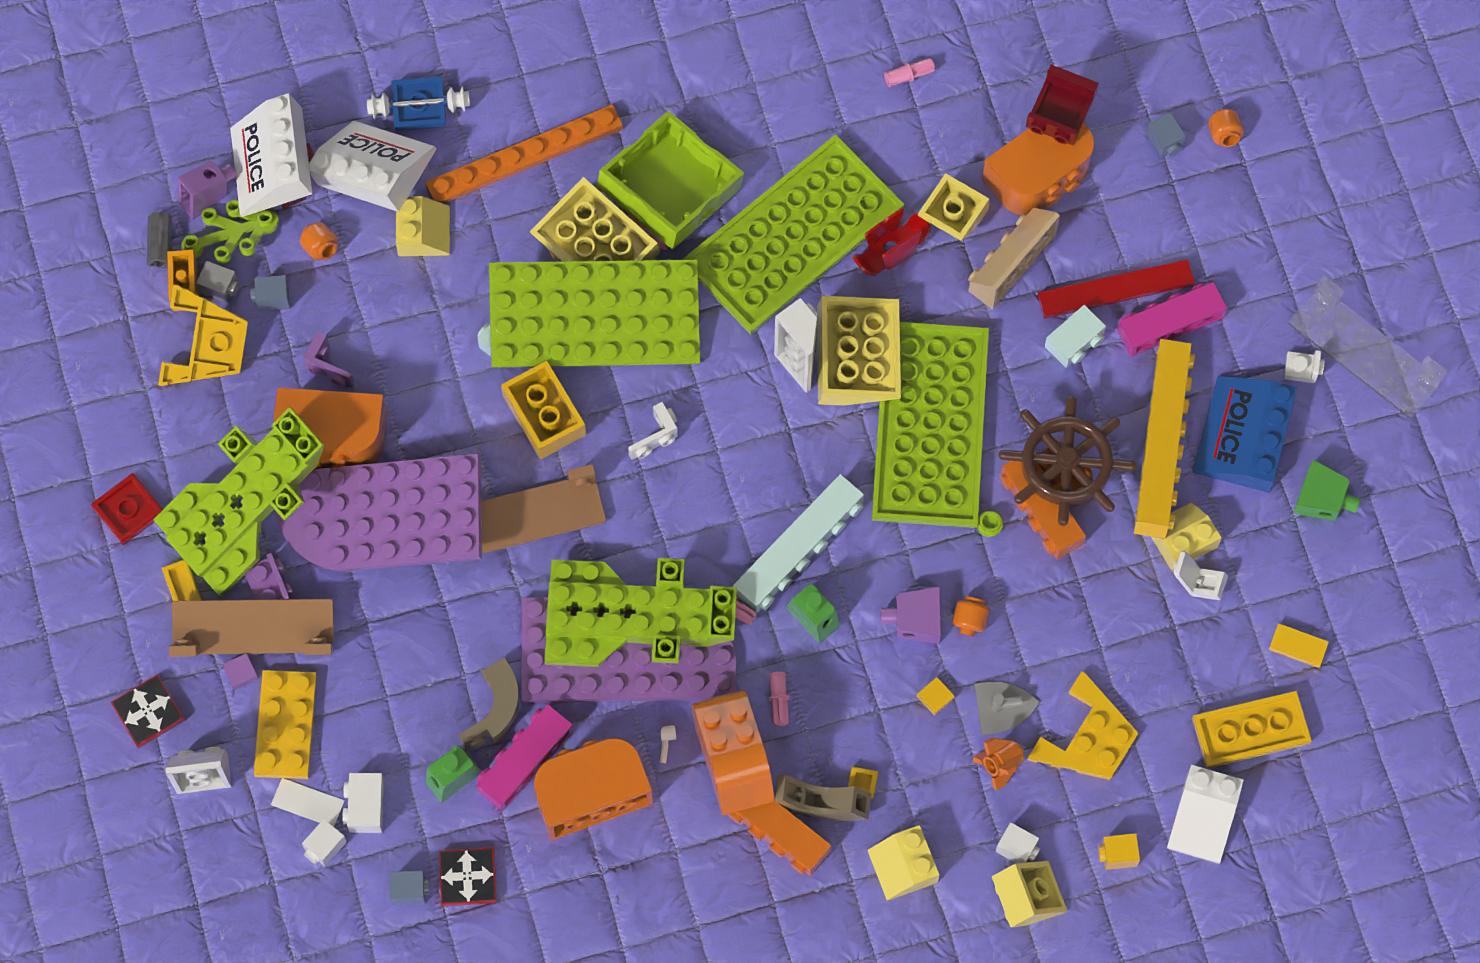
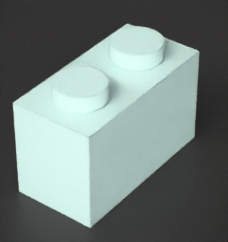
(1075, 337)

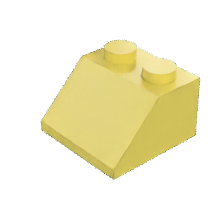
(955, 208)
(423, 228)
(1191, 533)
(903, 863)
(1029, 893)

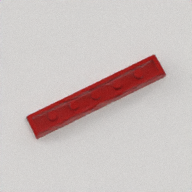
(1116, 288)

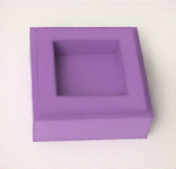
(240, 671)

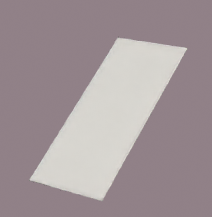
(307, 802)

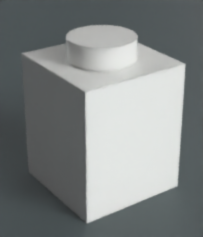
(323, 843)
(1018, 845)

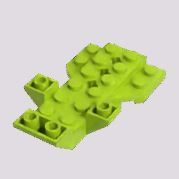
(266, 481)
(662, 616)

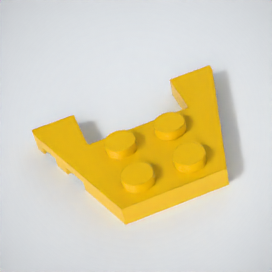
(216, 341)
(1098, 743)

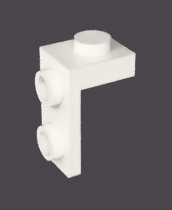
(666, 421)
(1199, 581)

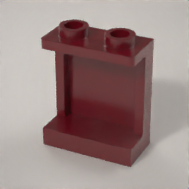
(1062, 105)

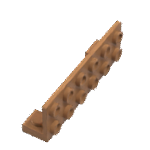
(542, 511)
(252, 627)

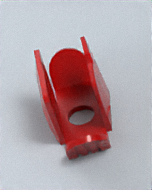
(906, 237)

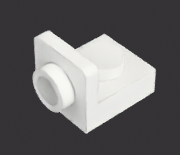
(1303, 366)

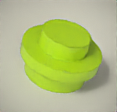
(990, 523)

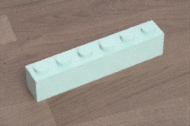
(799, 544)

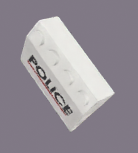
(271, 155)
(371, 164)

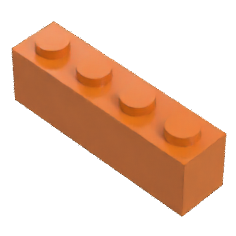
(1043, 514)
(785, 835)

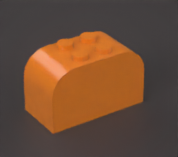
(1037, 170)
(345, 422)
(733, 752)
(590, 786)

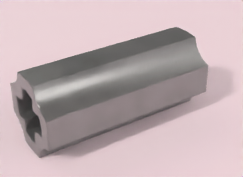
(158, 239)

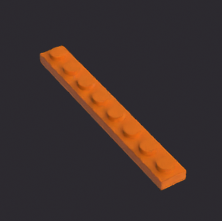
(524, 155)

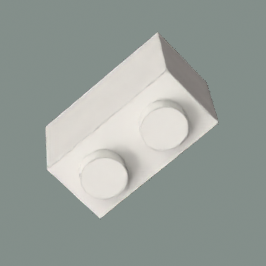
(365, 802)

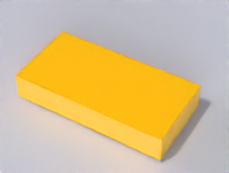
(181, 582)
(1298, 645)

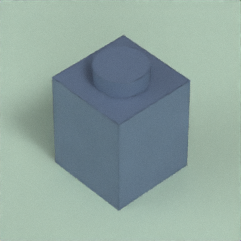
(1166, 135)
(270, 293)
(408, 887)

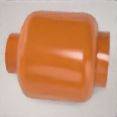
(1226, 127)
(319, 241)
(971, 616)

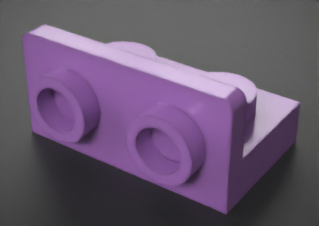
(266, 580)

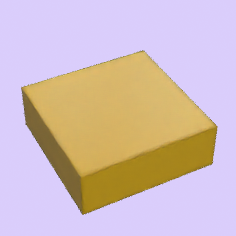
(935, 696)
(863, 779)

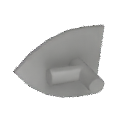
(1002, 706)

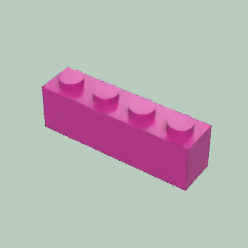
(1172, 318)
(524, 757)

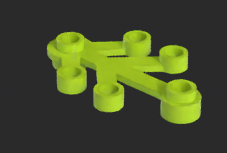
(232, 231)

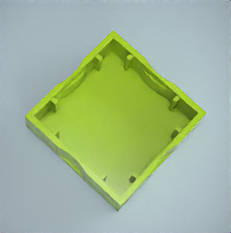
(670, 180)

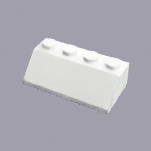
(796, 341)

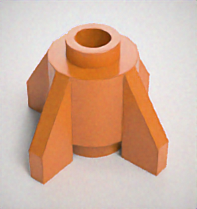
(1000, 760)

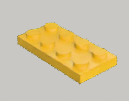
(285, 724)
(1251, 729)

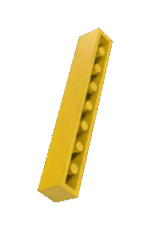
(1163, 438)

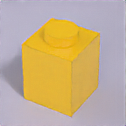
(1119, 851)

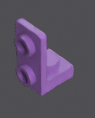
(318, 351)

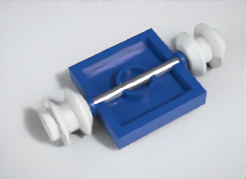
(418, 103)

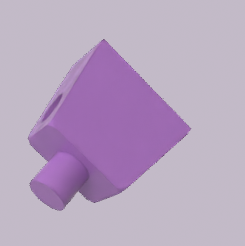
(203, 187)
(915, 615)

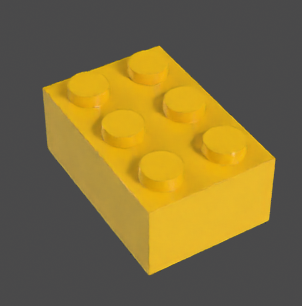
(543, 410)

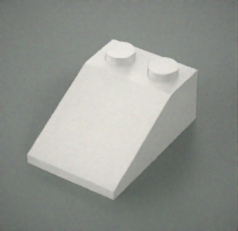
(199, 770)
(1205, 814)

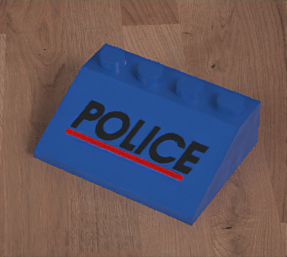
(1245, 431)

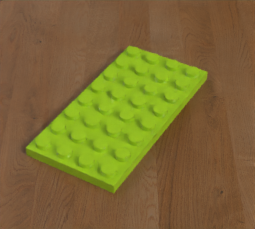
(793, 234)
(594, 313)
(935, 430)

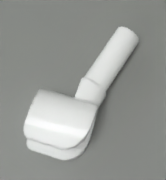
(667, 733)

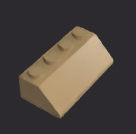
(1014, 256)

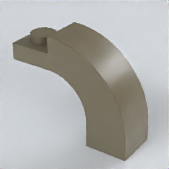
(505, 708)
(822, 802)

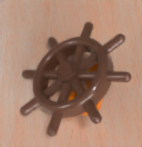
(1064, 464)

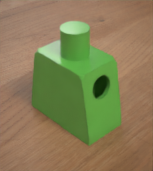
(1324, 494)
(812, 611)
(451, 773)

